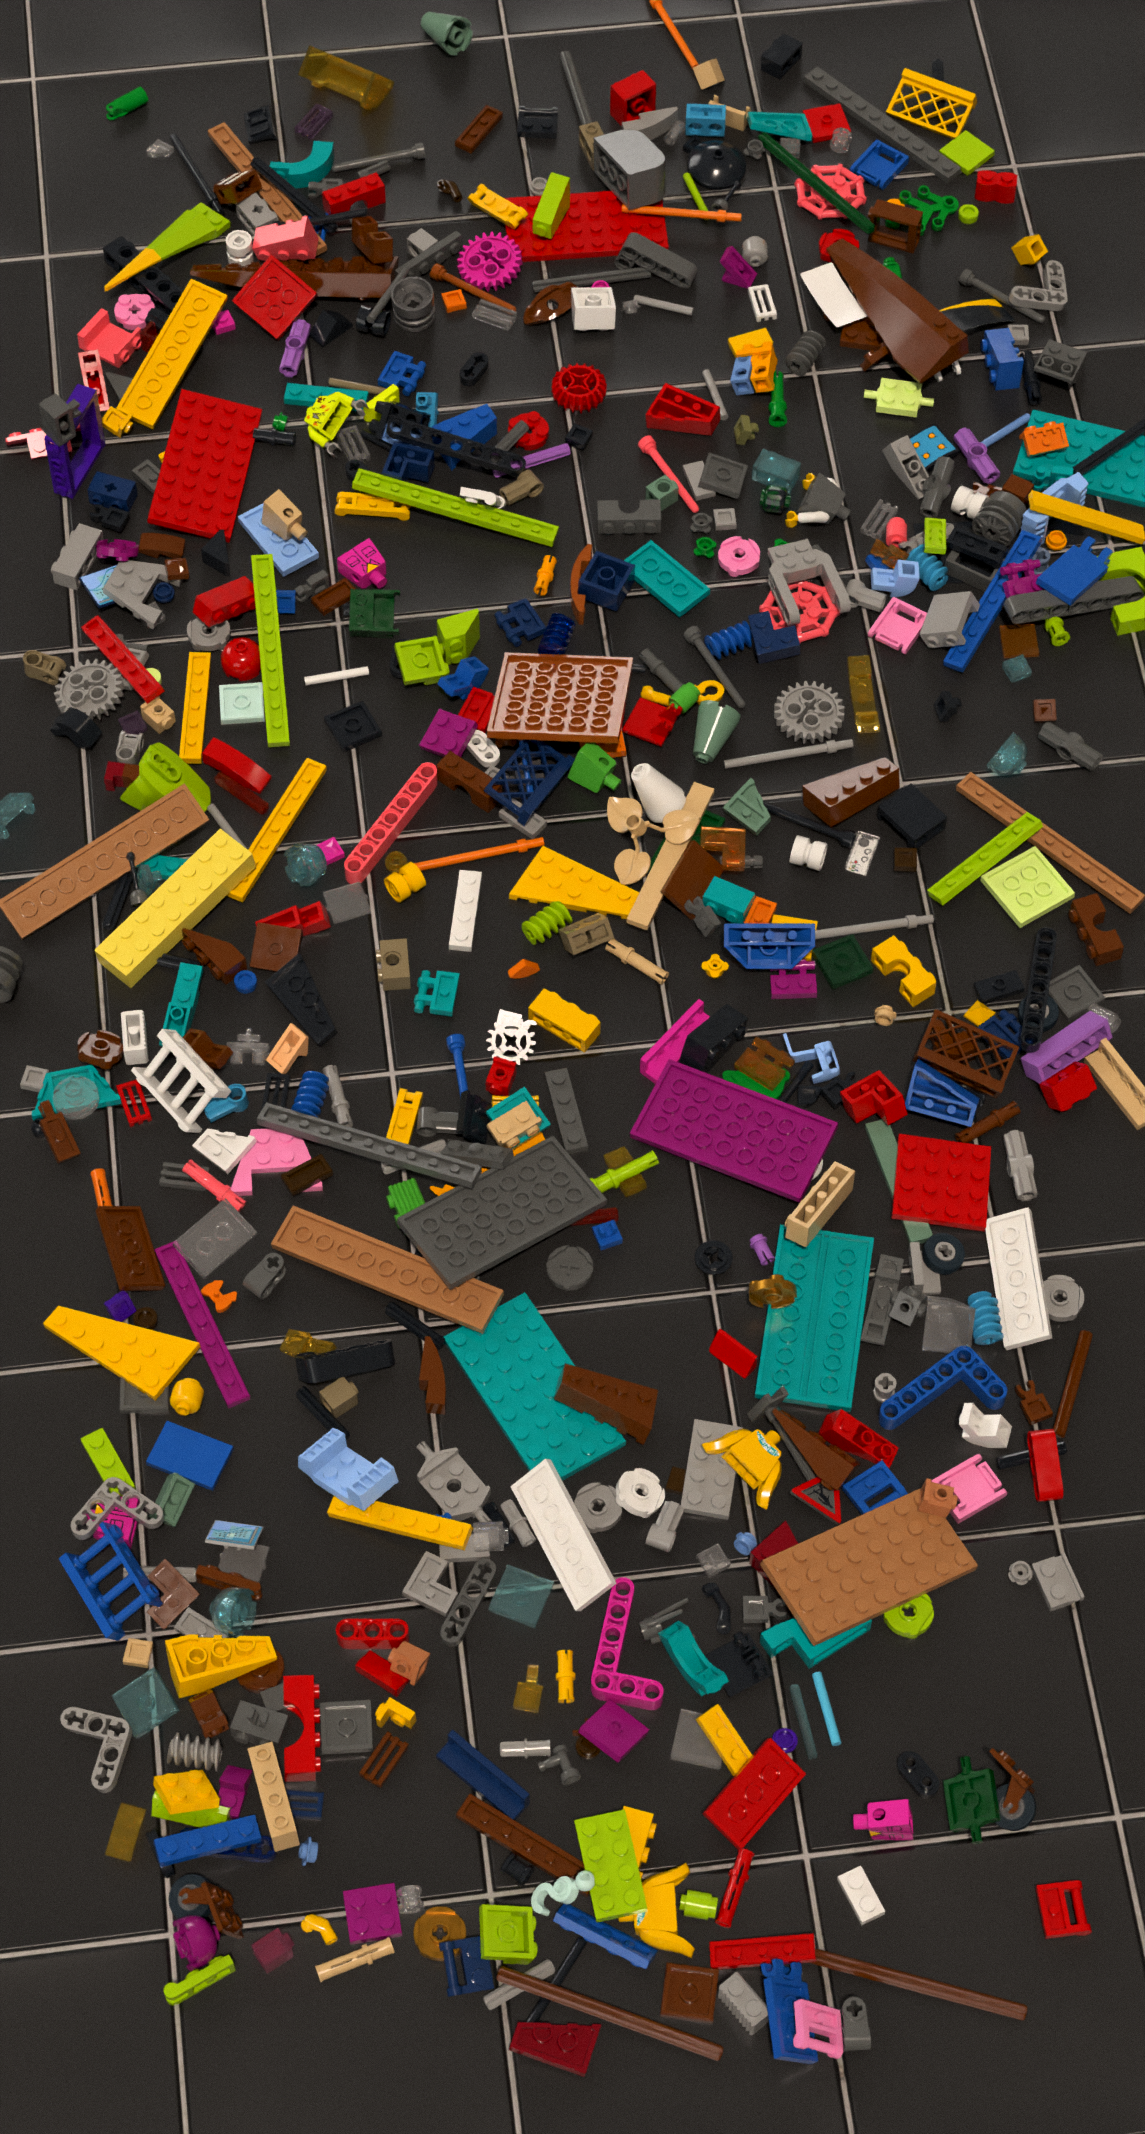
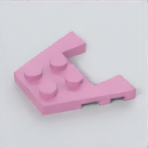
(271, 1153)

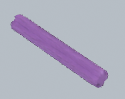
(539, 458)

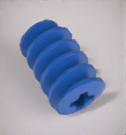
(729, 639)
(311, 1093)

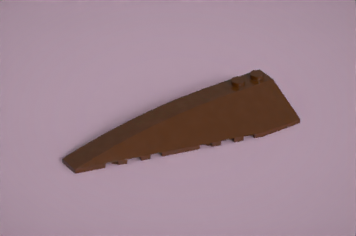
(329, 279)
(910, 326)

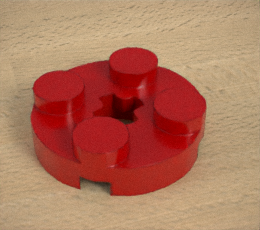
(828, 239)
(539, 429)

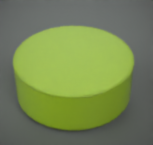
(968, 214)

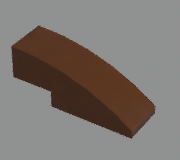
(432, 1379)

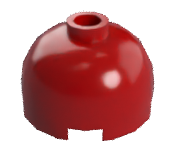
(241, 659)

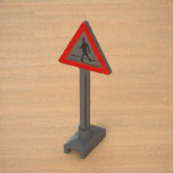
(811, 1492)

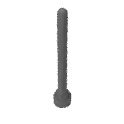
(416, 151)
(968, 278)
(694, 636)

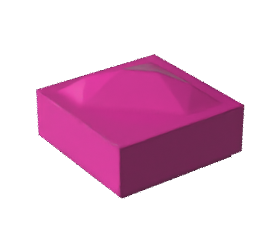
(331, 850)

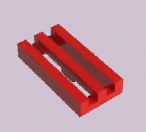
(139, 1118)

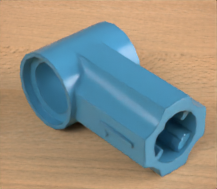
(221, 1107)

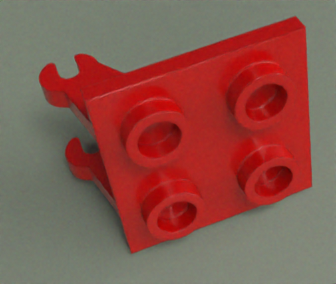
(651, 721)

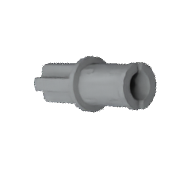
(518, 1523)
(525, 1748)

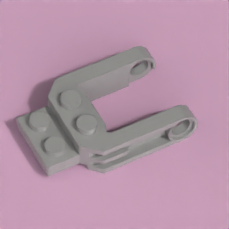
(797, 563)

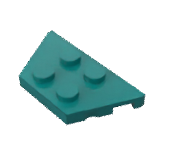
(51, 1080)

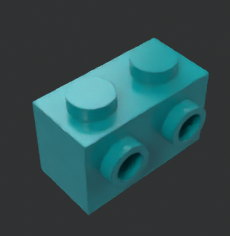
(728, 900)

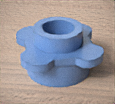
(308, 1851)

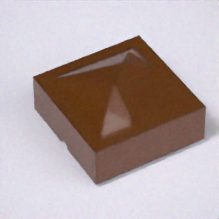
(176, 569)
(1044, 710)

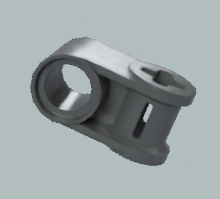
(265, 1275)
(855, 2028)

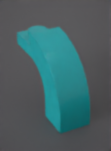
(311, 169)
(690, 1660)

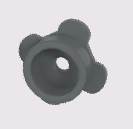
(754, 149)
(701, 523)

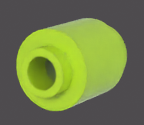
(698, 1905)

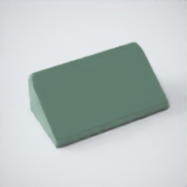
(173, 1498)

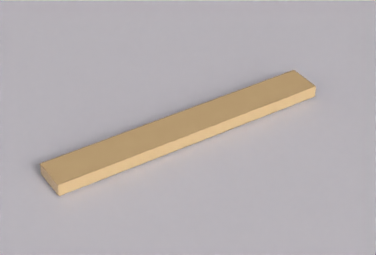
(650, 895)

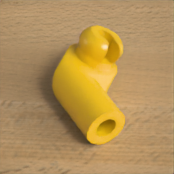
(653, 696)
(319, 1924)

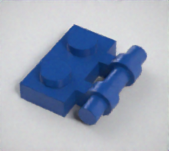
(396, 370)

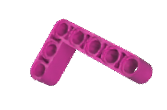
(613, 1651)

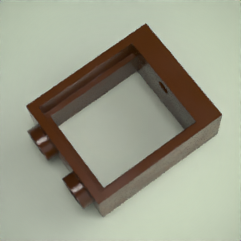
(892, 237)

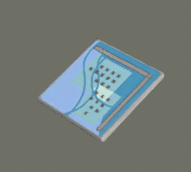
(234, 1534)

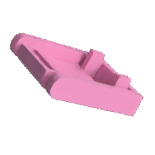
(896, 630)
(973, 1487)

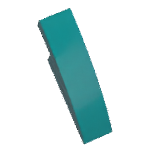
(790, 1633)

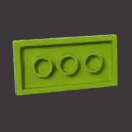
(611, 1858)

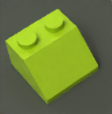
(458, 635)

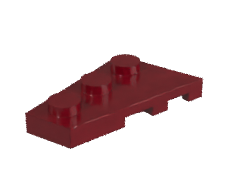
(557, 2045)

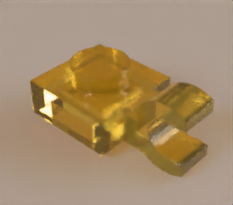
(529, 1694)

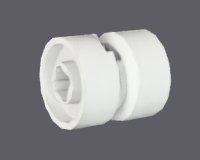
(239, 247)
(968, 503)
(808, 853)

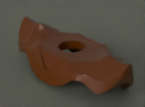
(538, 310)

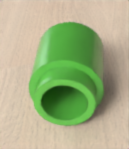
(685, 696)

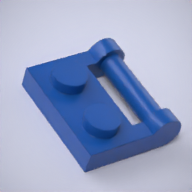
(870, 1485)

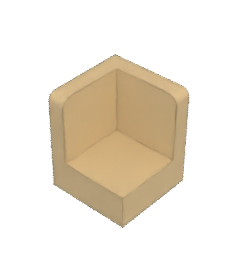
(708, 73)

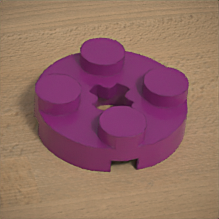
(119, 548)

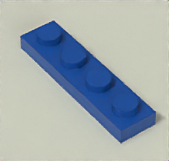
(207, 1840)
(605, 1935)

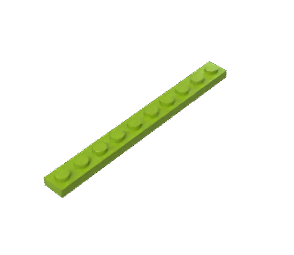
(455, 507)
(270, 650)

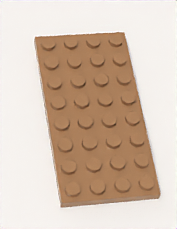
(867, 1567)

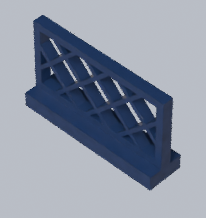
(546, 784)

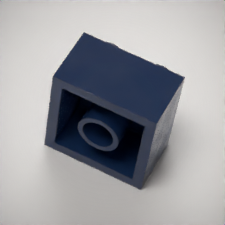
(606, 580)

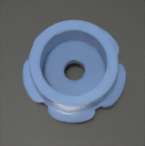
(745, 1543)

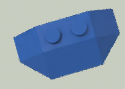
(769, 943)

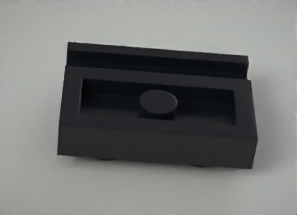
(473, 1118)

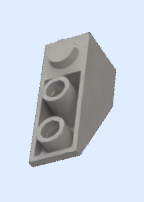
(907, 465)

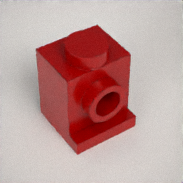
(501, 1077)

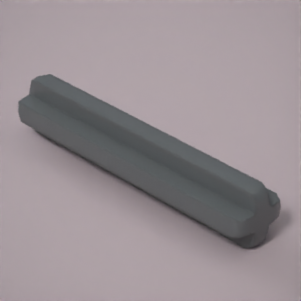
(510, 439)

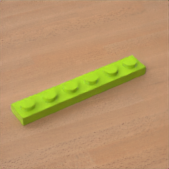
(985, 858)

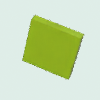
(967, 152)

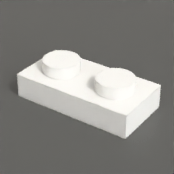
(861, 1895)

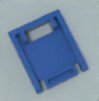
(877, 169)

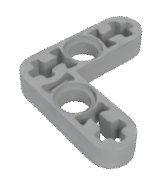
(1053, 298)
(111, 1501)
(110, 1741)

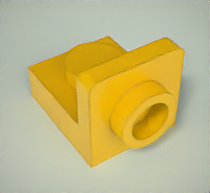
(399, 1714)

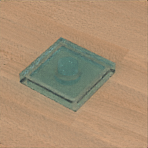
(521, 1596)
(145, 1702)

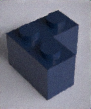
(409, 462)
(772, 643)

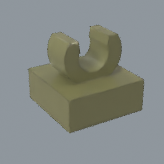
(744, 430)

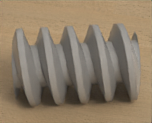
(195, 1752)

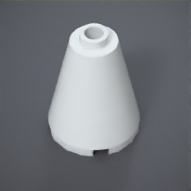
(656, 792)

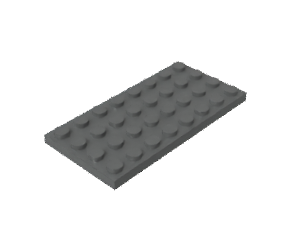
(503, 1213)

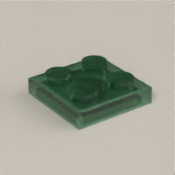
(842, 961)

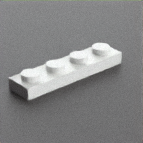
(465, 910)

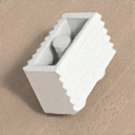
(134, 1037)

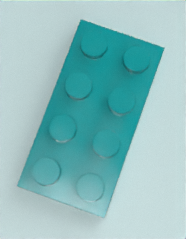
(667, 579)

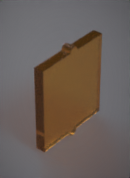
(1019, 640)

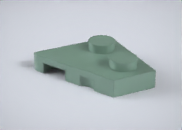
(748, 808)

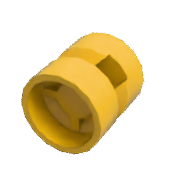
(406, 881)

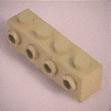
(819, 1204)

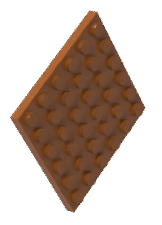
(560, 698)

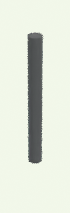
(386, 296)

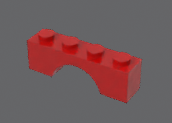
(300, 1757)

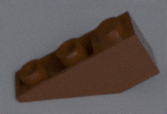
(218, 955)

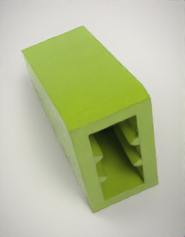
(552, 205)

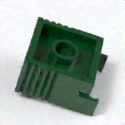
(372, 613)

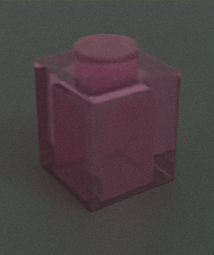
(273, 1950)

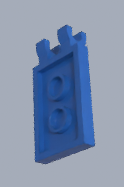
(1075, 572)
(781, 1991)

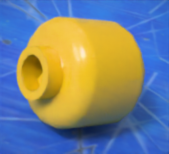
(187, 1396)

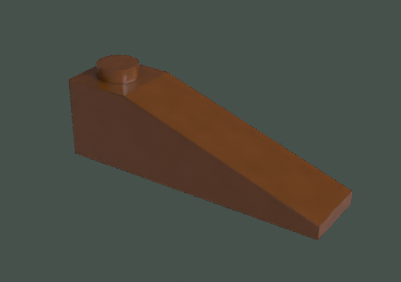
(828, 1462)

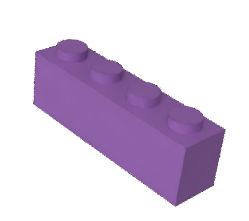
(1066, 1047)

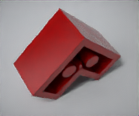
(873, 1096)

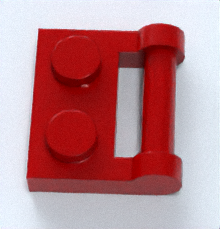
(1055, 1912)

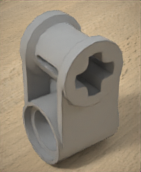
(129, 747)

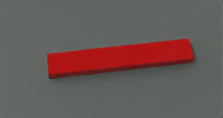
(122, 659)

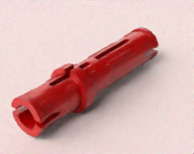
(743, 1859)

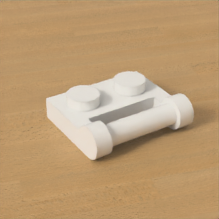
(480, 496)

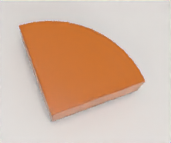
(523, 969)

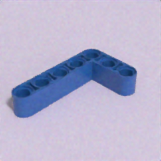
(940, 1383)

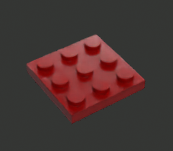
(274, 297)

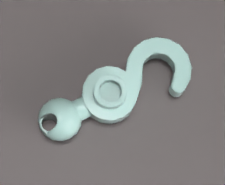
(564, 1890)

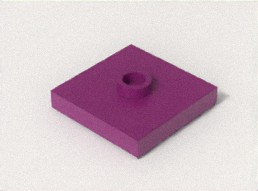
(613, 1730)

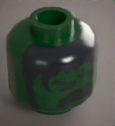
(775, 499)

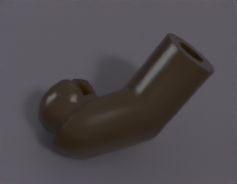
(450, 188)

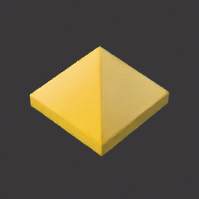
(978, 1013)

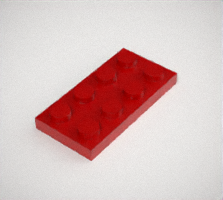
(754, 1793)

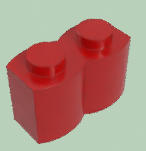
(995, 186)

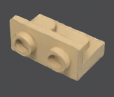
(514, 1125)

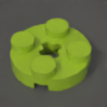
(912, 1625)

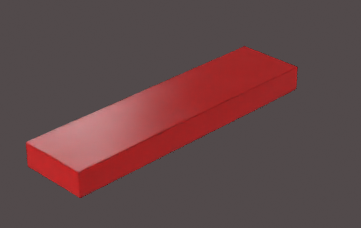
(756, 1951)

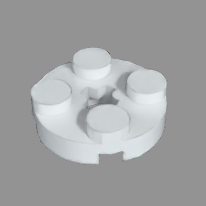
(634, 1503)

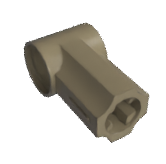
(525, 485)

